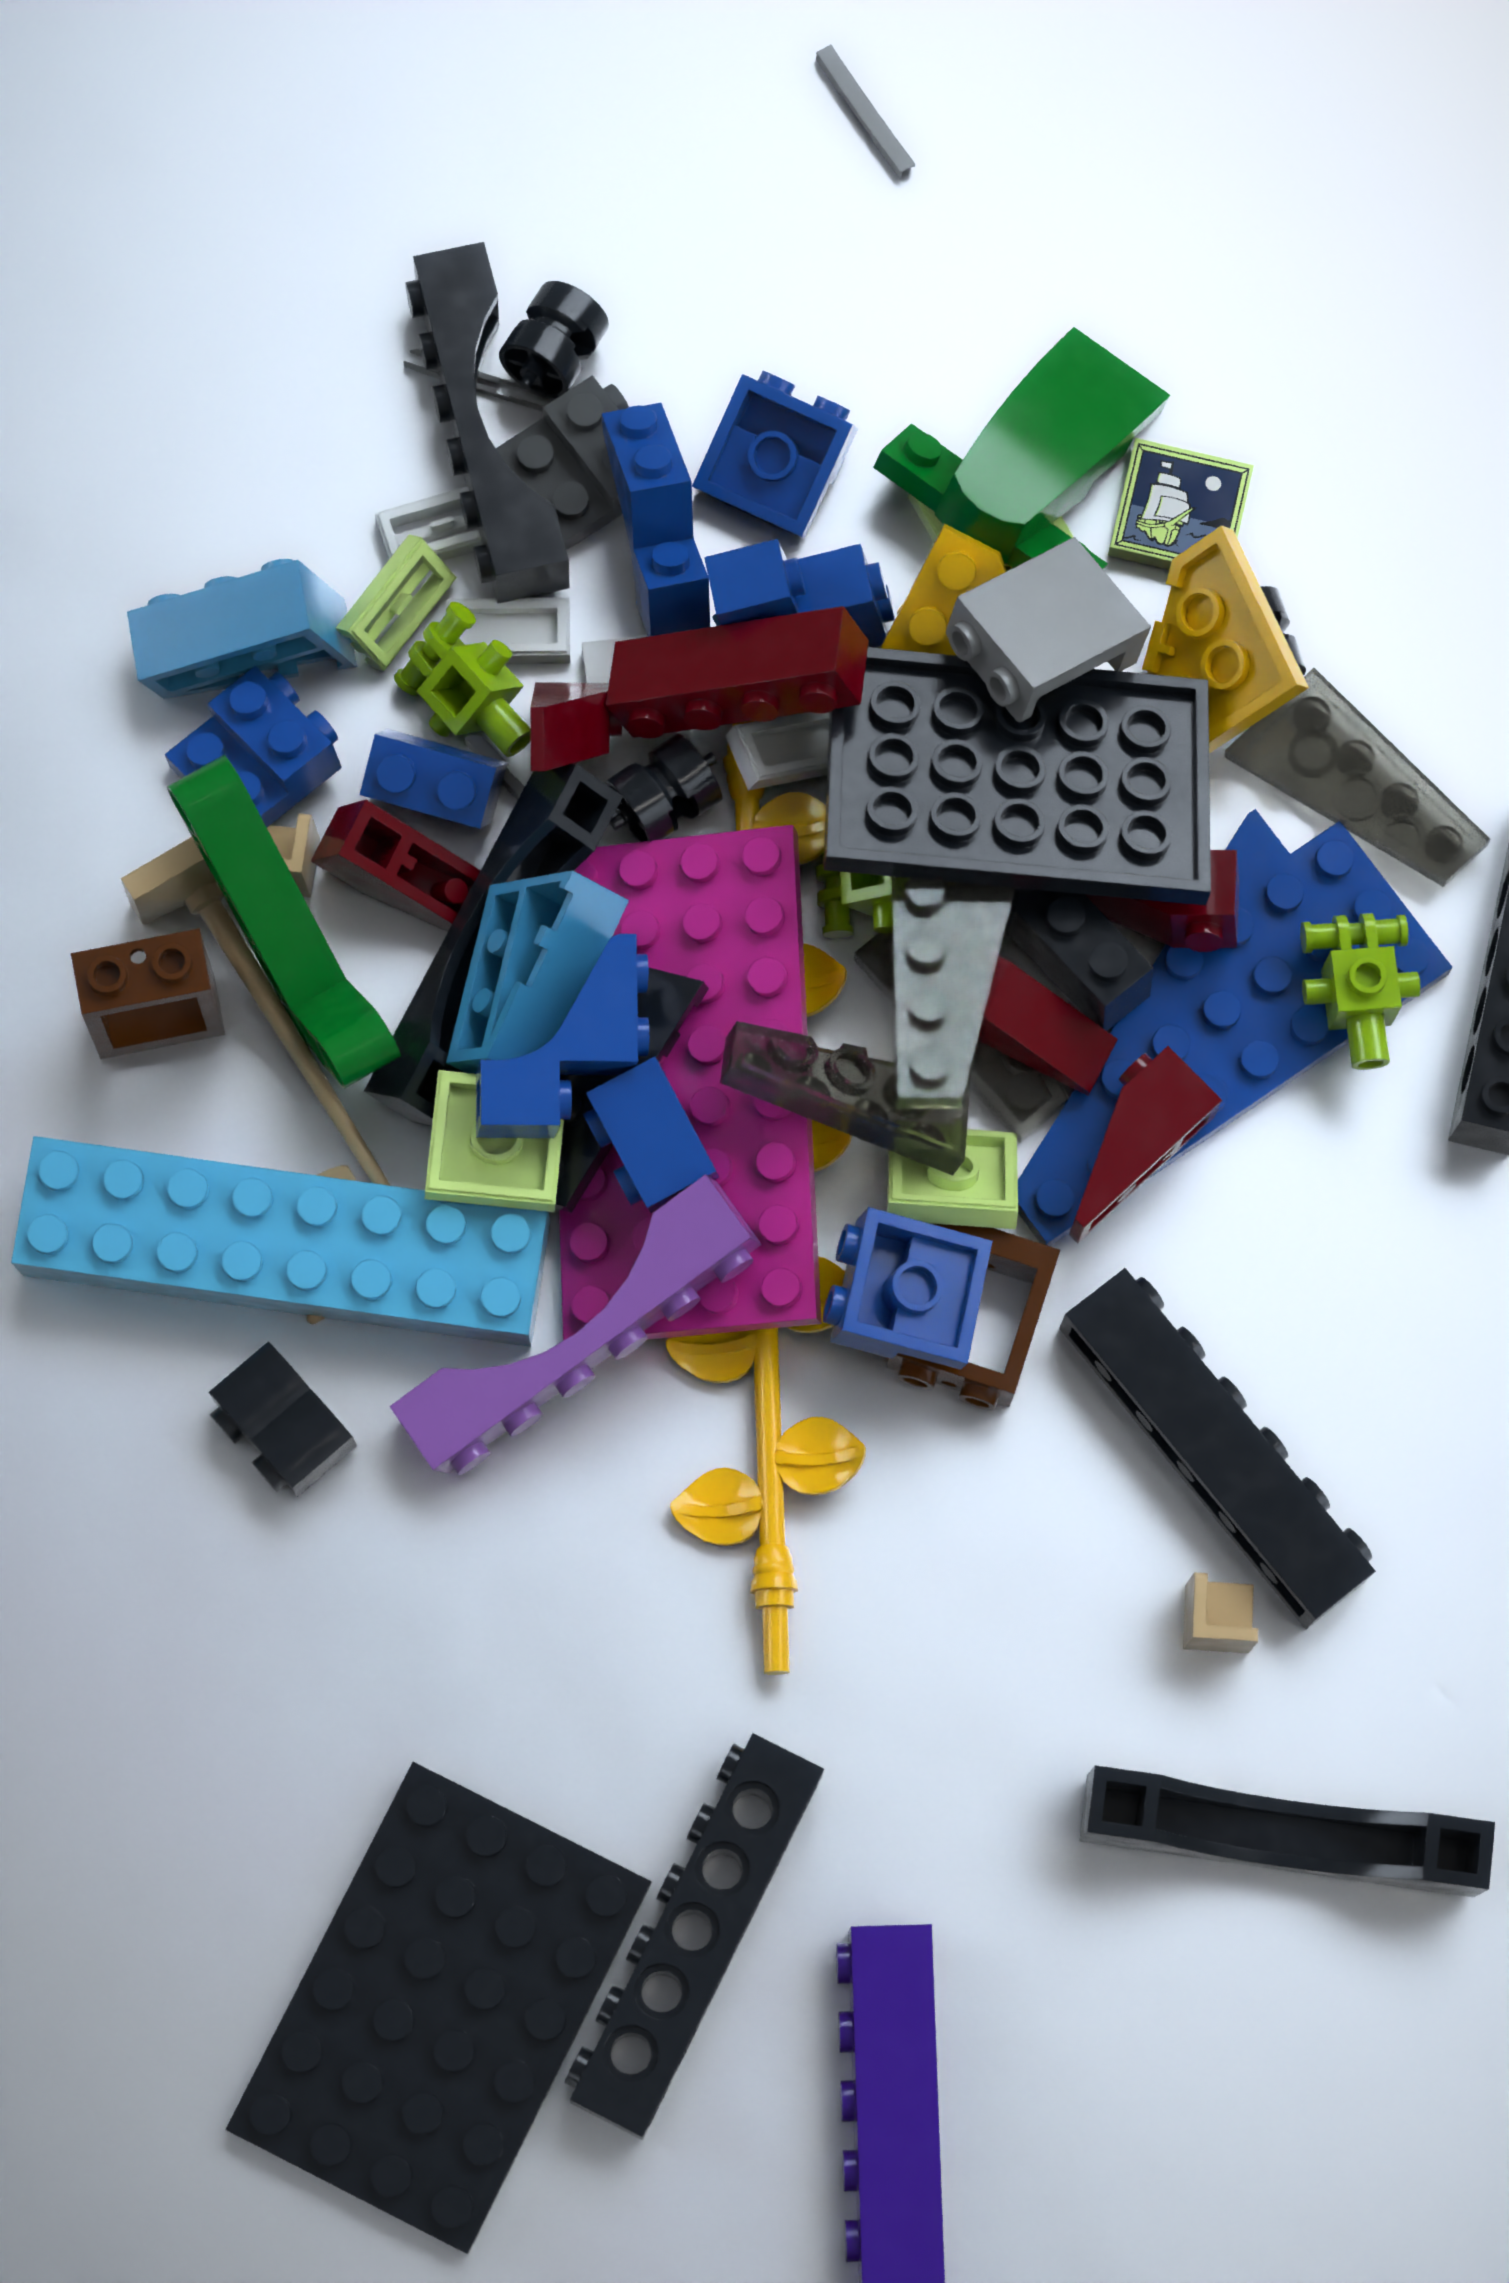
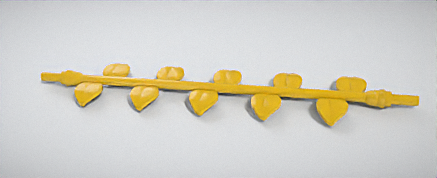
(816, 1452)

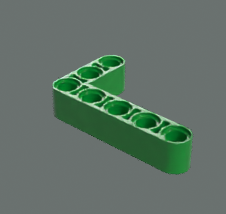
(279, 926)

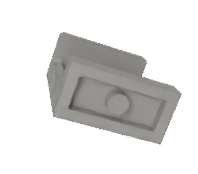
(1045, 626)

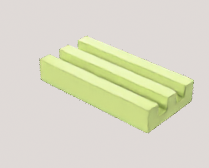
(390, 595)

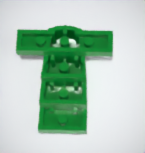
(1035, 453)

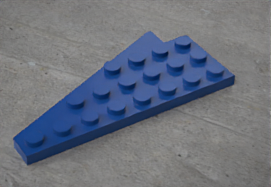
(1231, 1010)

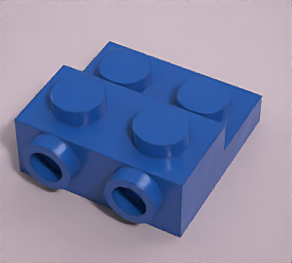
(776, 452)
(266, 740)
(907, 1289)

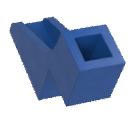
(658, 519)
(764, 584)
(596, 1038)

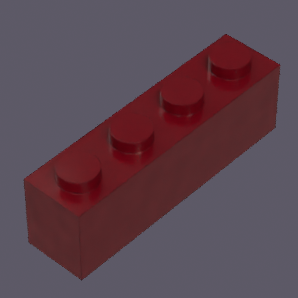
(738, 673)

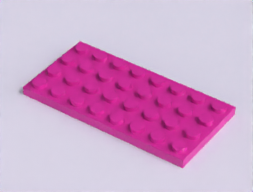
(733, 918)

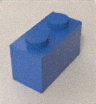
(433, 778)
(649, 1134)

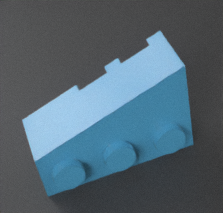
(235, 623)
(530, 964)

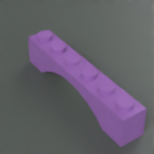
(685, 1249)

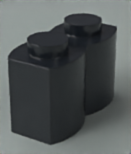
(281, 1420)

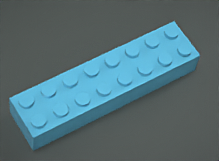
(279, 1241)

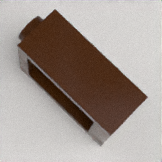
(150, 1003)
(979, 1385)

